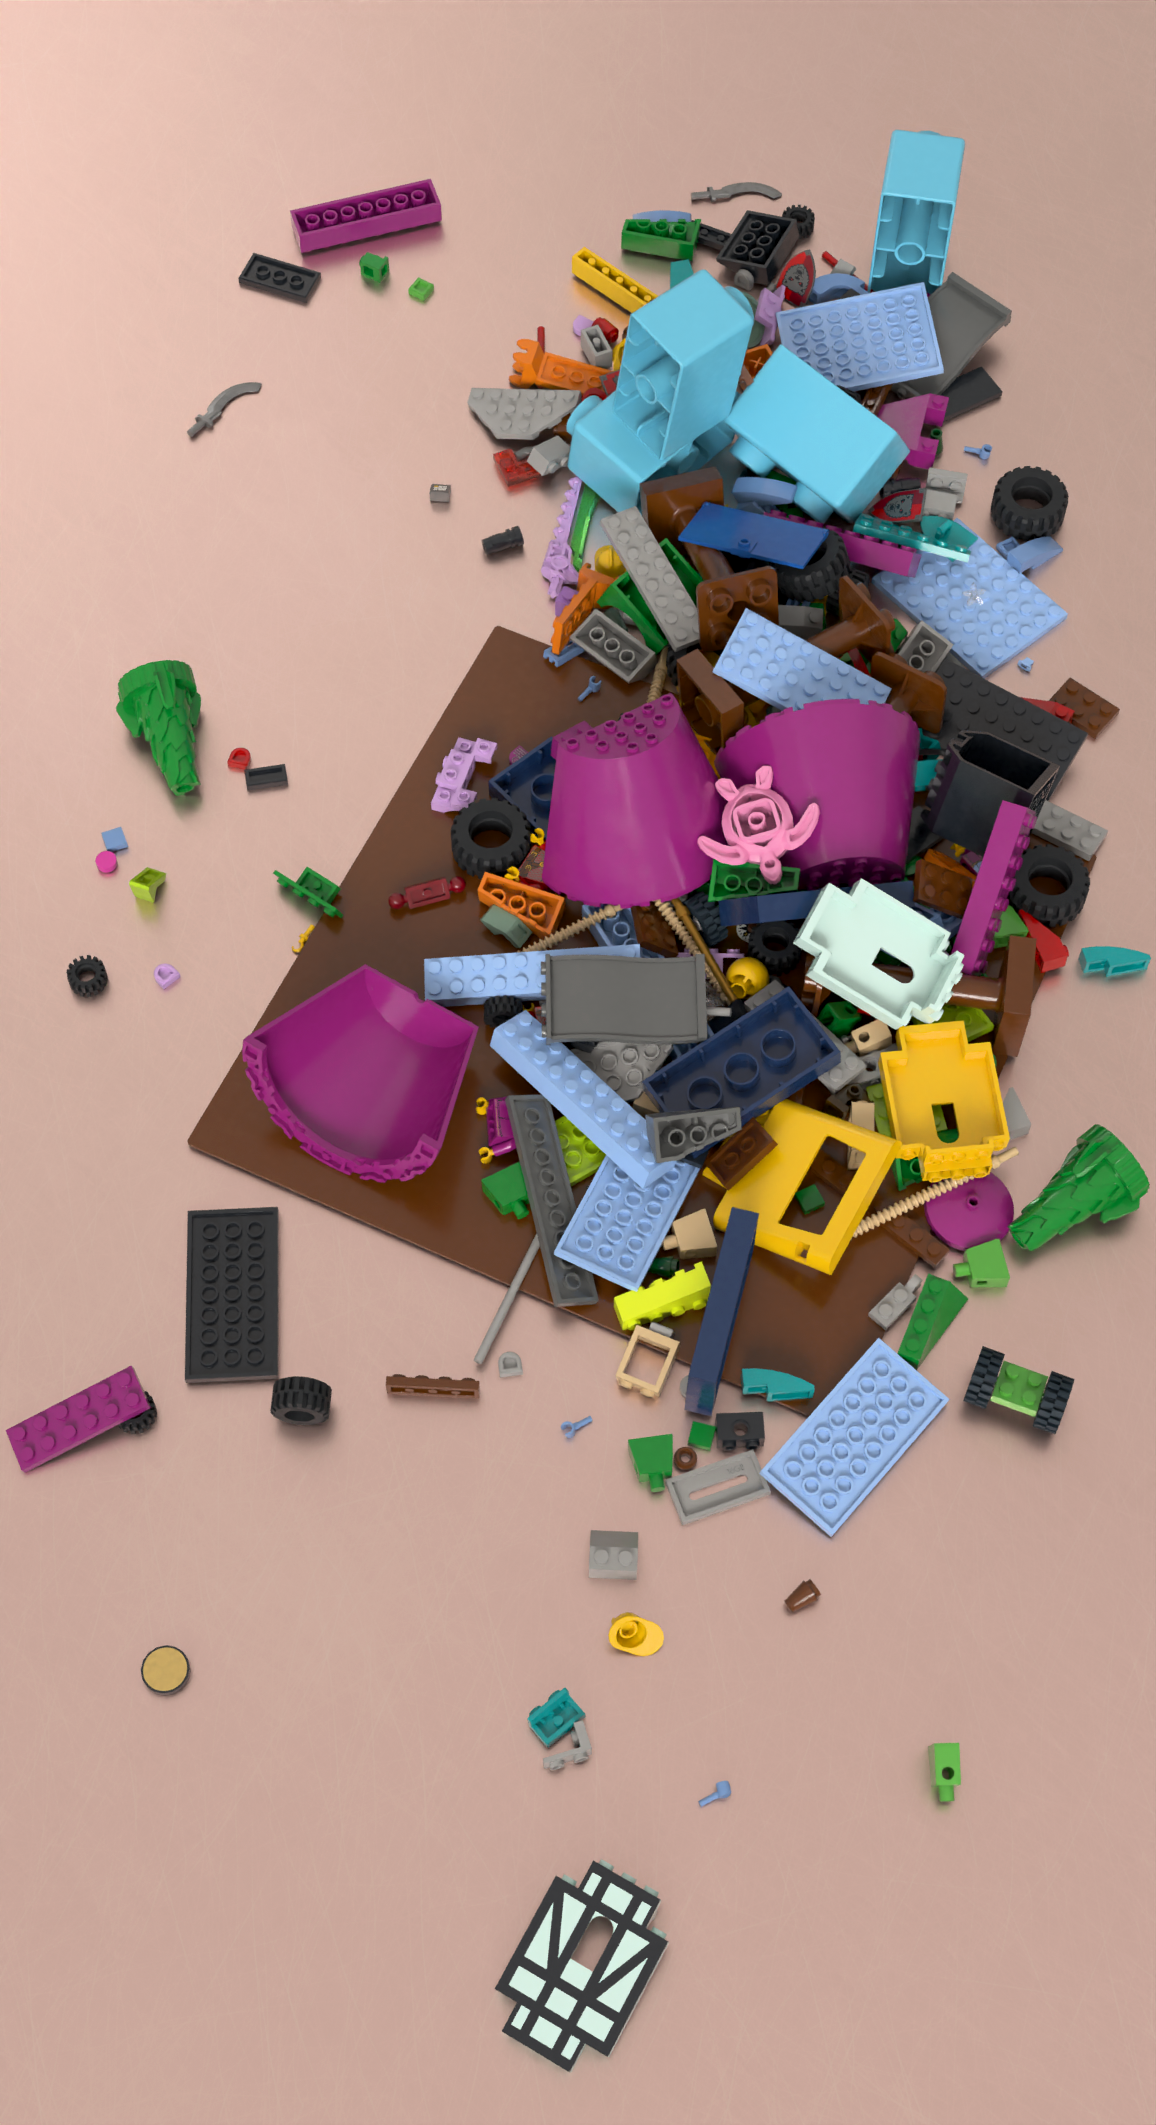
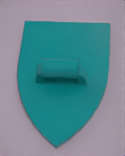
(947, 530)

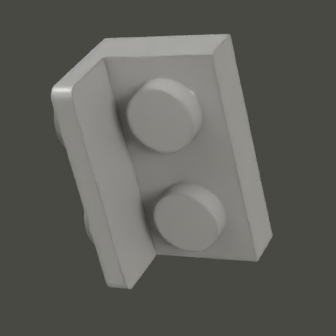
(947, 482)

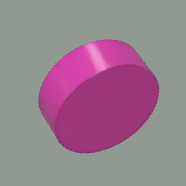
(106, 861)

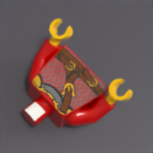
(531, 869)

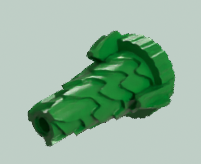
(166, 707)
(1093, 1179)

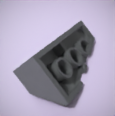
(801, 620)
(683, 1132)

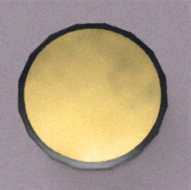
(165, 1670)

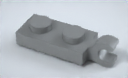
(895, 1303)

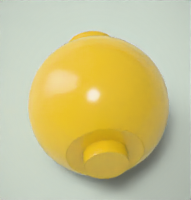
(747, 977)

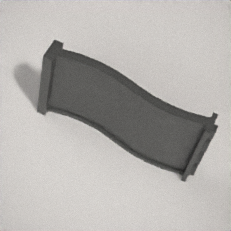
(963, 324)
(624, 999)

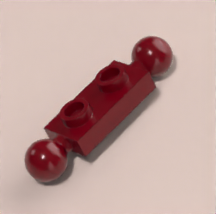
(427, 892)

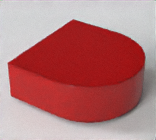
(239, 758)

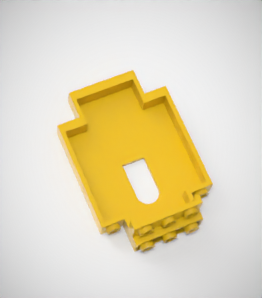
(939, 1069)

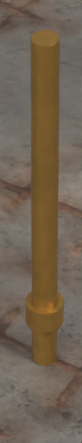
(684, 915)

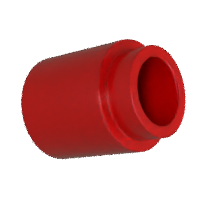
(608, 329)

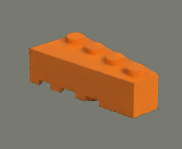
(534, 907)

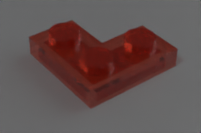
(512, 470)

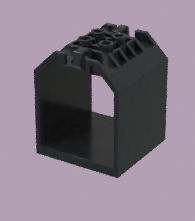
(976, 780)

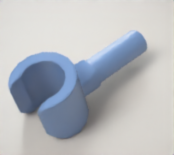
(984, 452)
(592, 687)
(575, 1426)
(723, 1791)

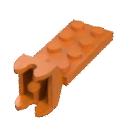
(553, 370)
(590, 587)

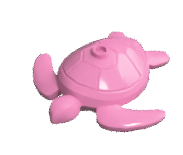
(758, 826)

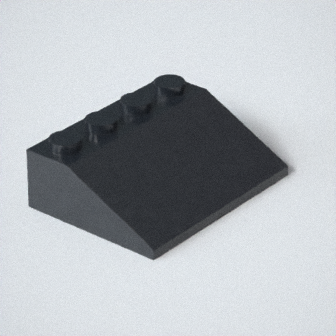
(759, 245)

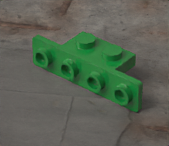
(315, 887)

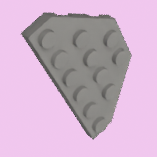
(521, 411)
(625, 1065)

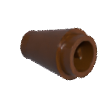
(802, 1596)

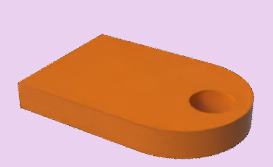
(949, 863)

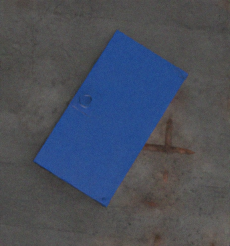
(754, 535)

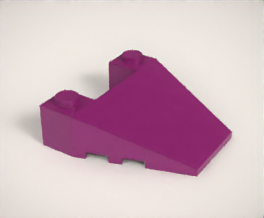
(907, 420)

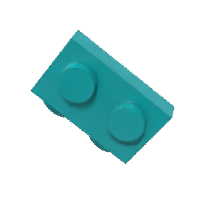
(555, 1717)

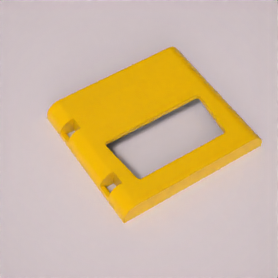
(778, 1175)

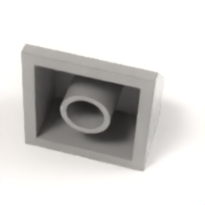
(613, 1554)

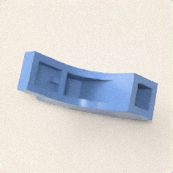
(834, 286)

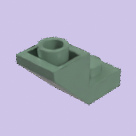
(505, 923)

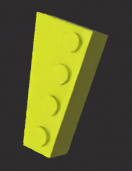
(664, 1298)

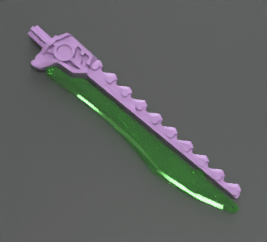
(558, 555)

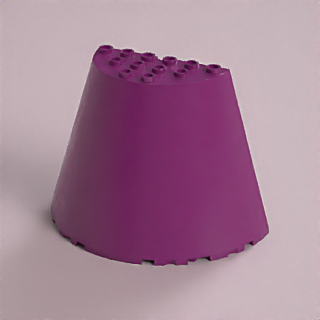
(858, 771)
(632, 810)
(363, 1075)

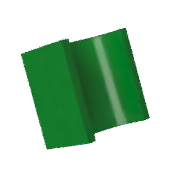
(626, 597)

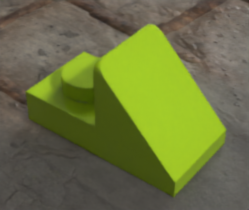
(146, 883)

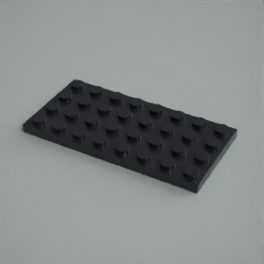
(985, 707)
(232, 1295)

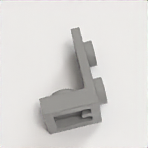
(579, 1738)

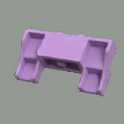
(457, 772)

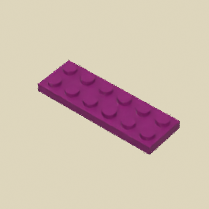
(78, 1419)

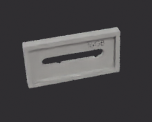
(742, 1464)

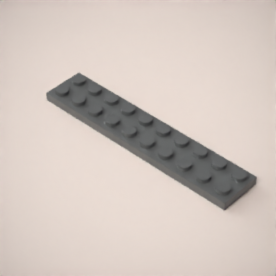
(548, 1195)

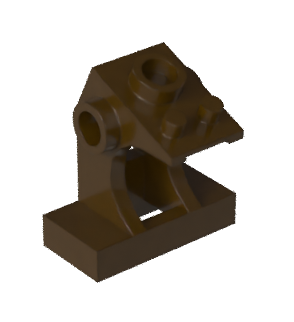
(837, 1104)

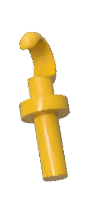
(303, 938)

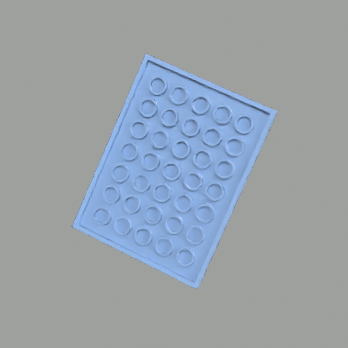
(866, 337)
(983, 635)

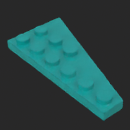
(905, 536)

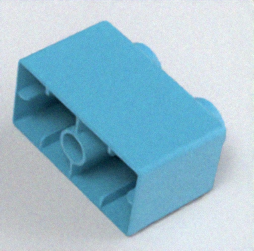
(916, 210)
(682, 362)
(815, 437)
(616, 461)

